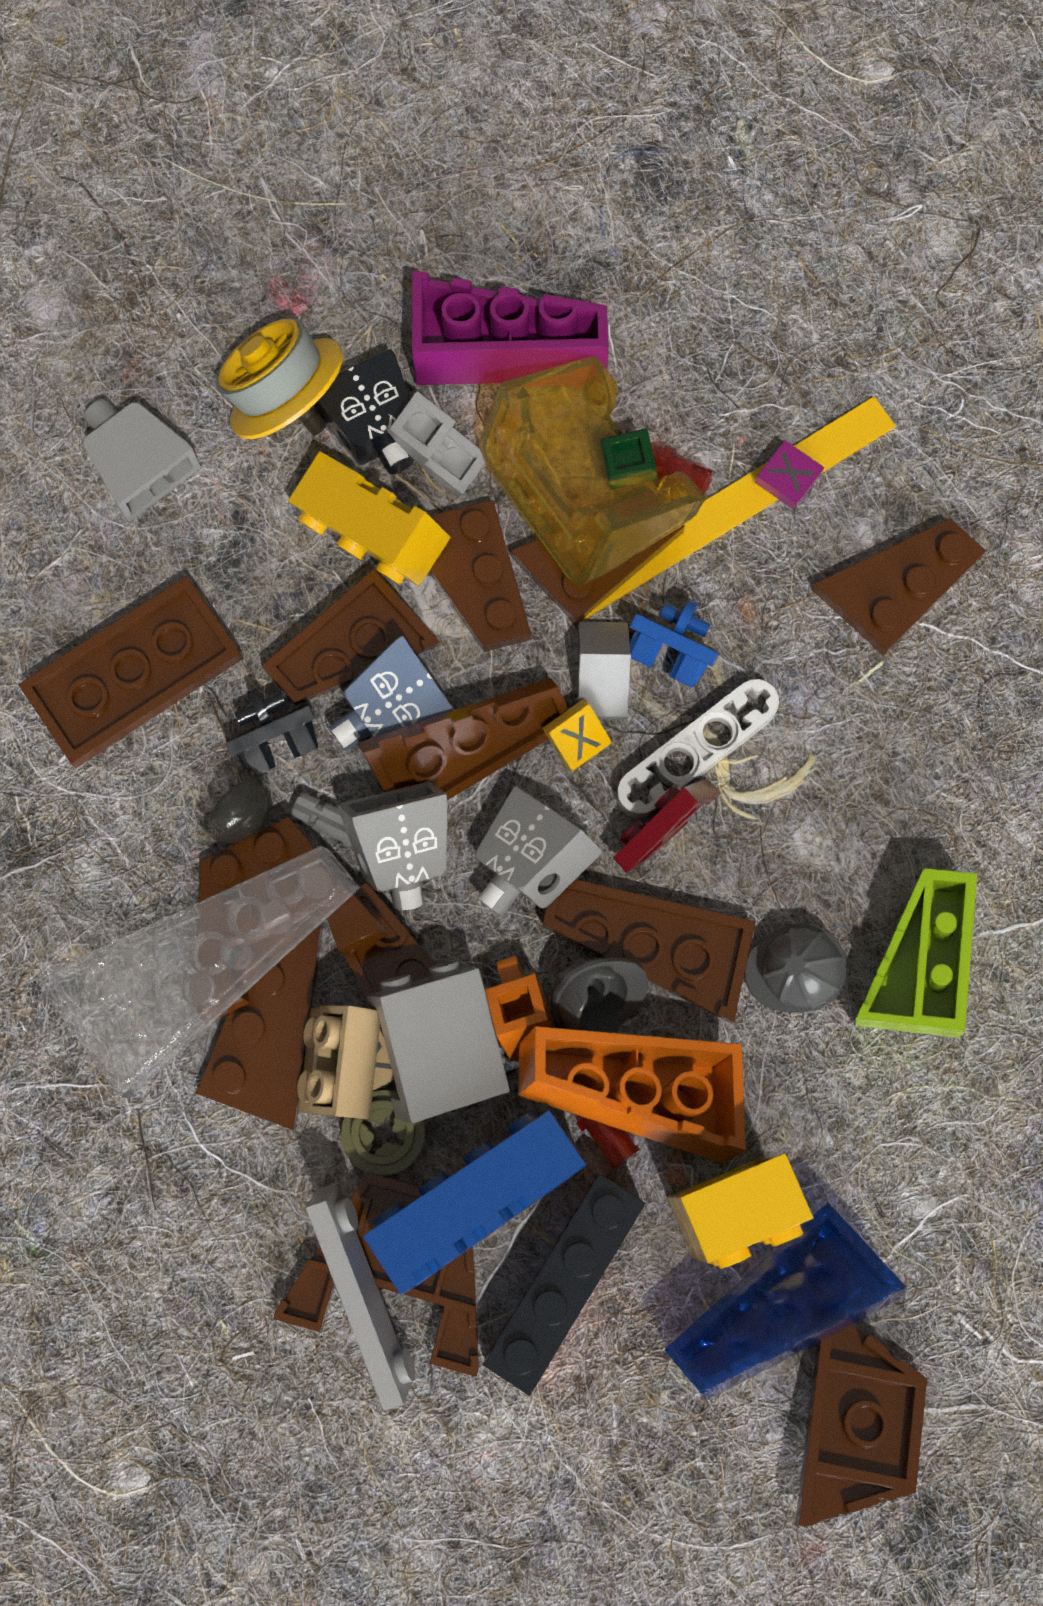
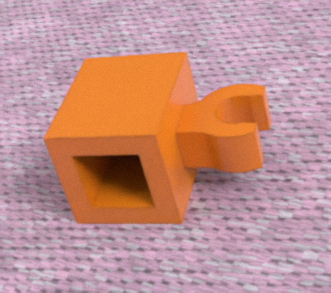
(517, 1006)

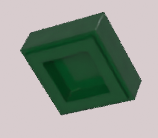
(628, 458)

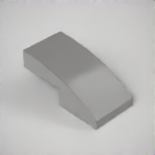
(435, 445)

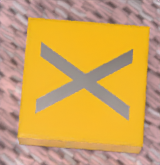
(577, 735)

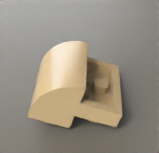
(339, 1061)

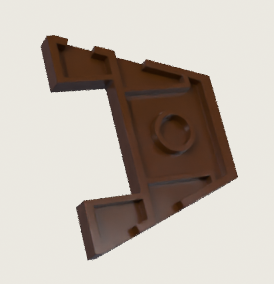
(350, 923)
(451, 1286)

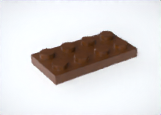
(130, 671)

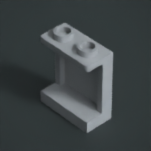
(439, 1041)

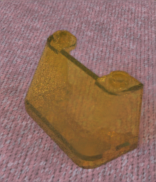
(552, 467)

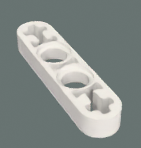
(692, 742)

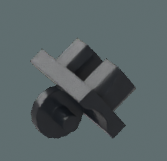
(251, 745)

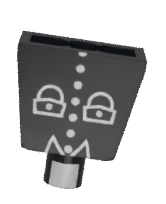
(362, 409)

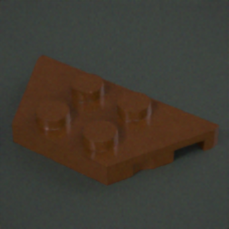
(859, 1428)

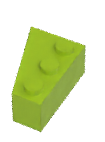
(928, 962)

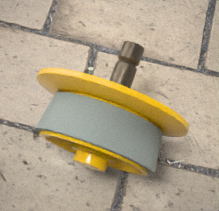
(278, 378)

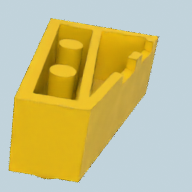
(368, 520)

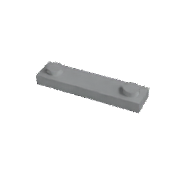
(335, 1228)

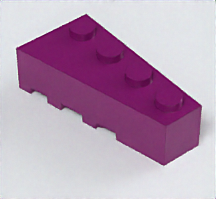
(498, 336)

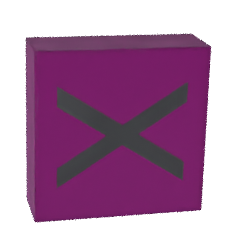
(789, 475)

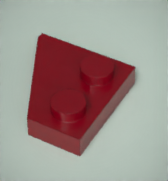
(674, 809)

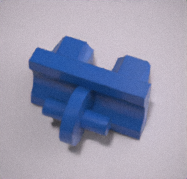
(693, 656)

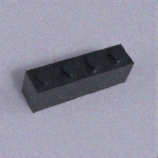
(563, 1284)

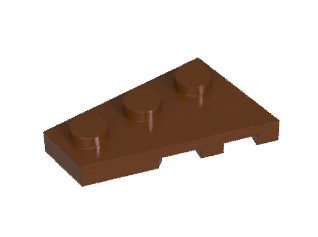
(900, 584)
(580, 600)

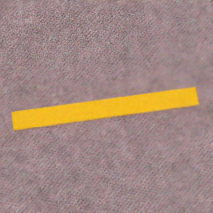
(747, 498)

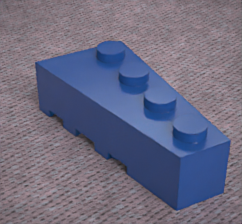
(474, 1201)

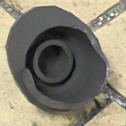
(796, 969)
(598, 993)

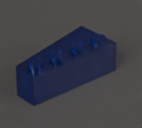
(786, 1305)

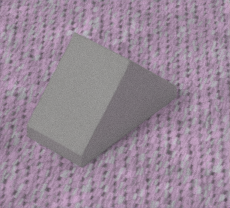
(604, 668)

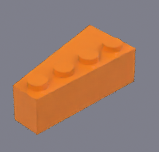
(645, 1085)

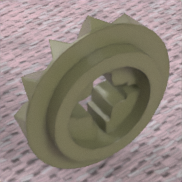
(391, 1157)

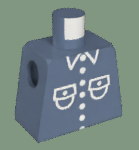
(389, 696)

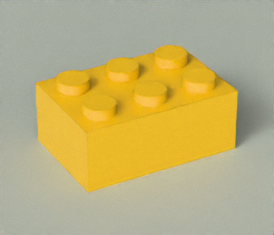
(741, 1209)

